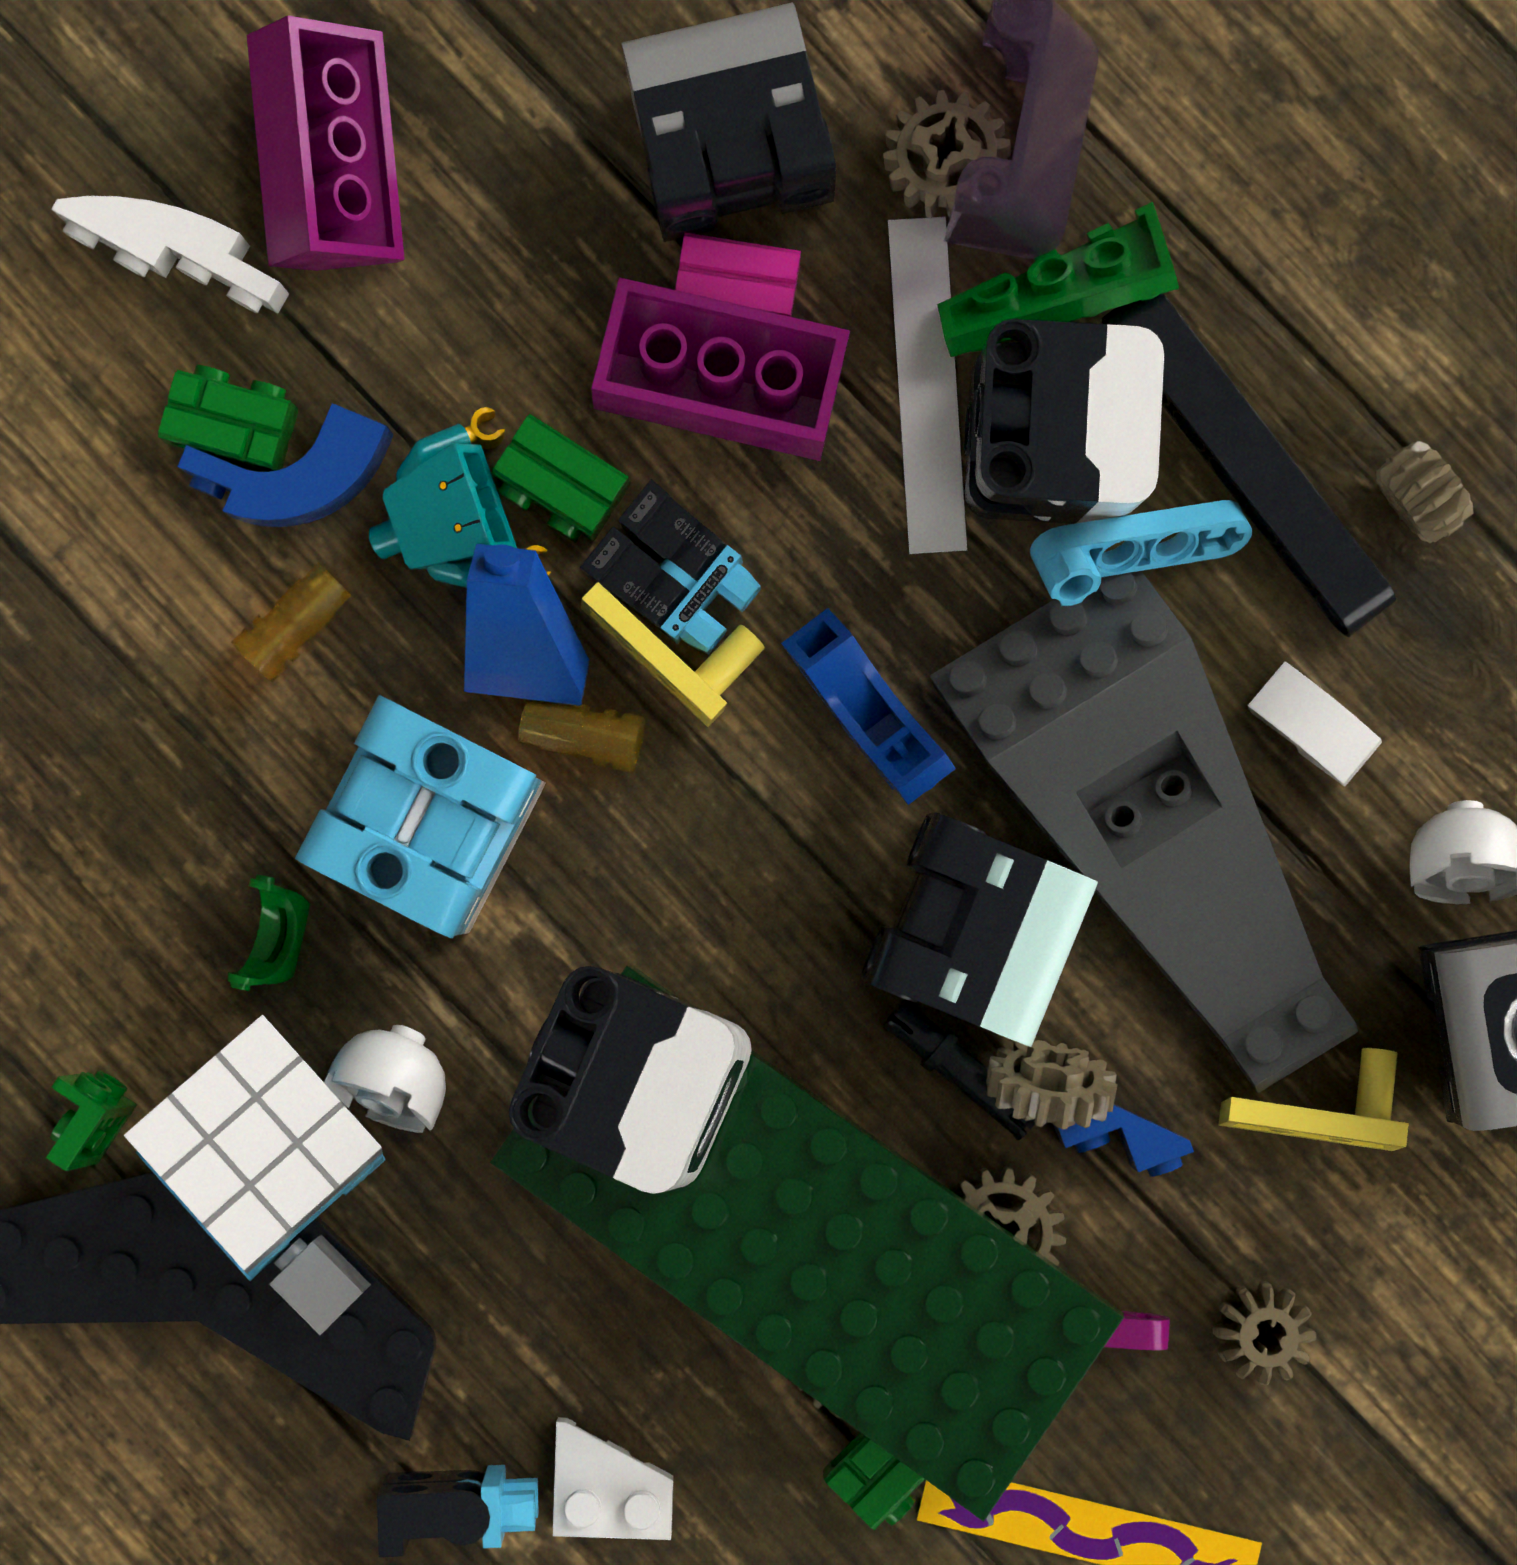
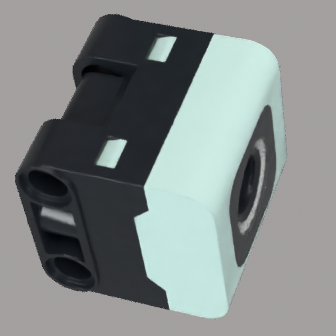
(980, 929)

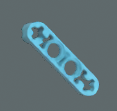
(1074, 557)

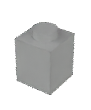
(317, 1282)

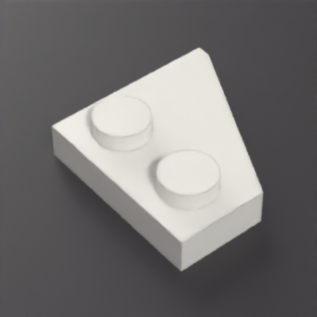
(606, 1490)

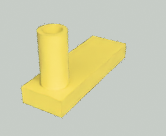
(695, 690)
(1367, 1128)

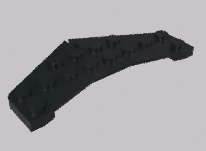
(142, 1258)

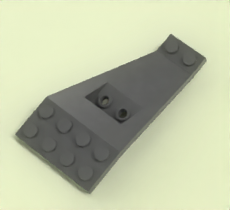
(1091, 723)

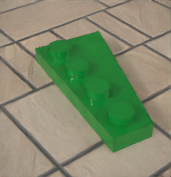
(1084, 282)

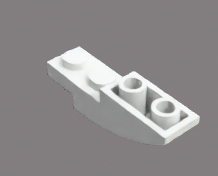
(157, 234)

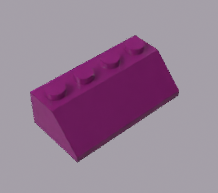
(324, 145)
(719, 369)

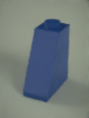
(519, 631)

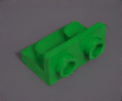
(89, 1132)

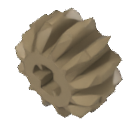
(1424, 492)
(1284, 1336)

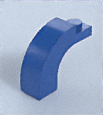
(308, 490)
(867, 707)

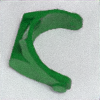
(270, 936)

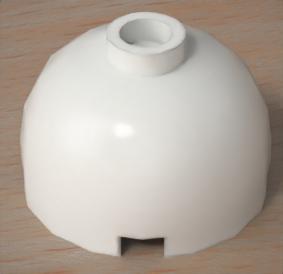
(1464, 853)
(390, 1077)

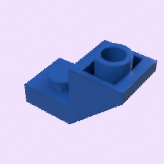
(1144, 1141)

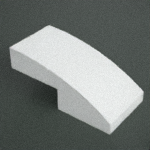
(1315, 723)

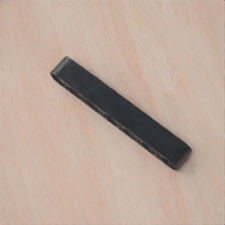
(1260, 472)

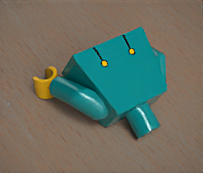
(445, 503)

